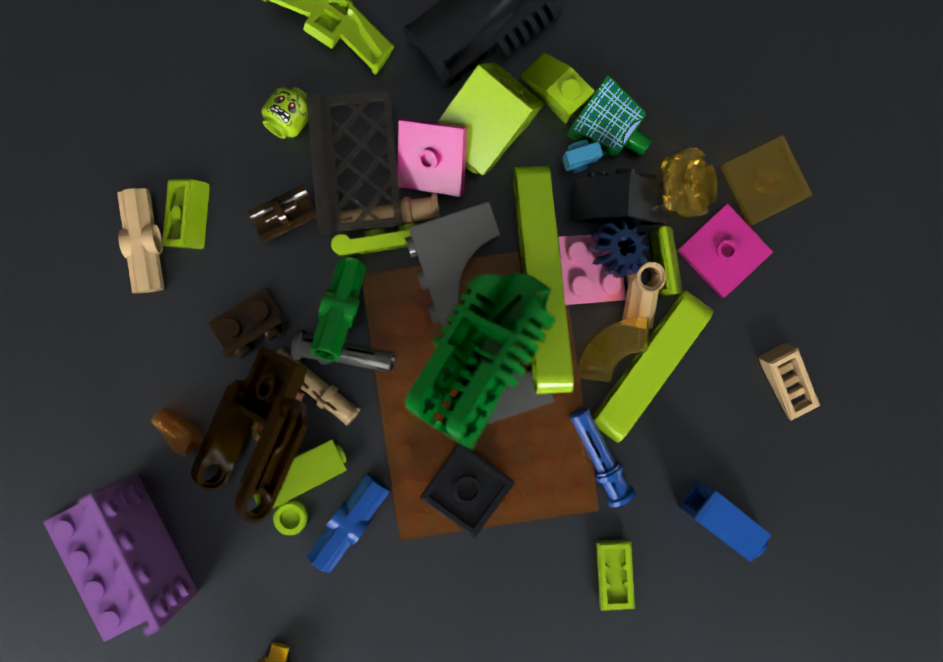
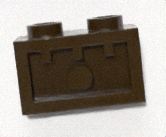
(249, 323)

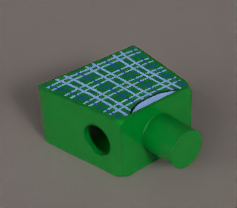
(611, 120)

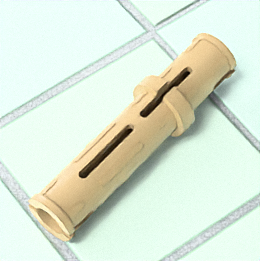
(326, 395)

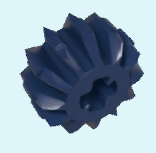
(630, 247)

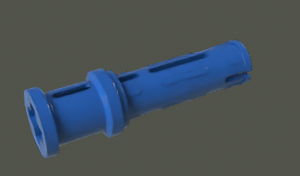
(607, 472)

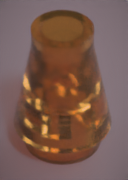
(177, 432)

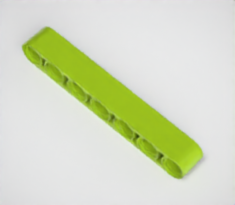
(541, 259)

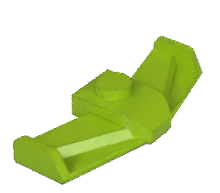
(341, 19)

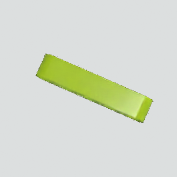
(652, 368)

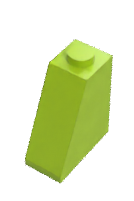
(311, 470)

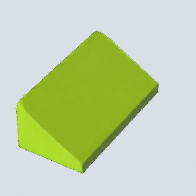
(186, 213)
(665, 254)

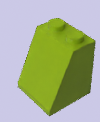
(496, 114)

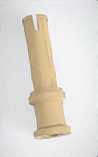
(412, 210)

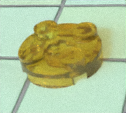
(678, 171)

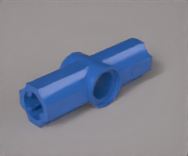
(348, 523)

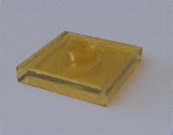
(766, 180)

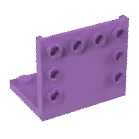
(122, 559)

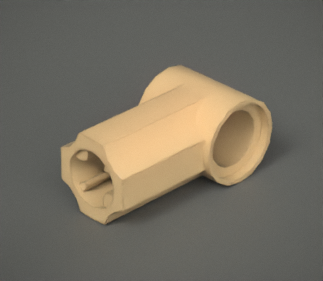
(640, 297)

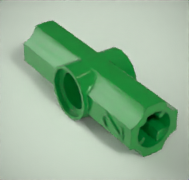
(338, 309)

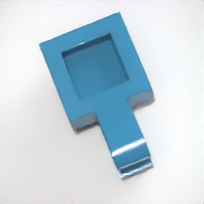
(580, 155)

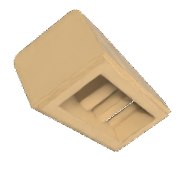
(780, 361)

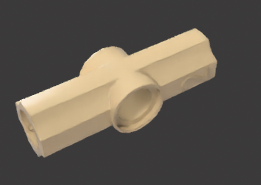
(140, 240)

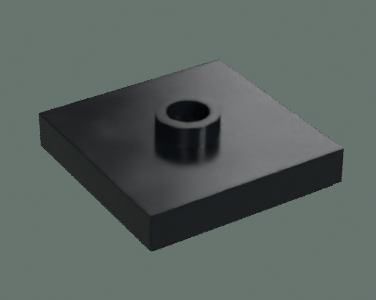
(467, 489)

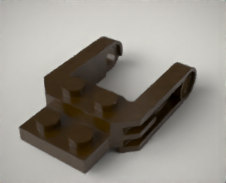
(270, 401)

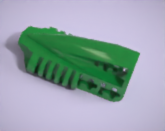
(484, 349)

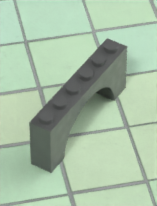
(443, 252)

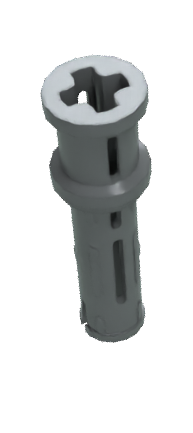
(351, 354)

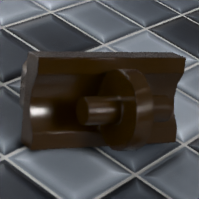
(283, 213)

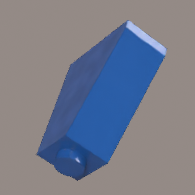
(725, 521)

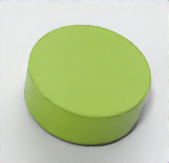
(291, 517)

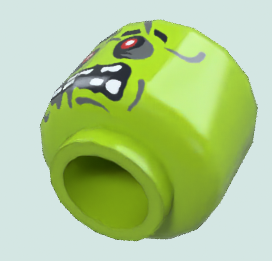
(285, 112)

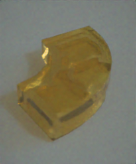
(611, 346)

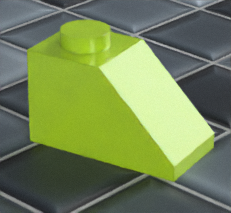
(558, 86)

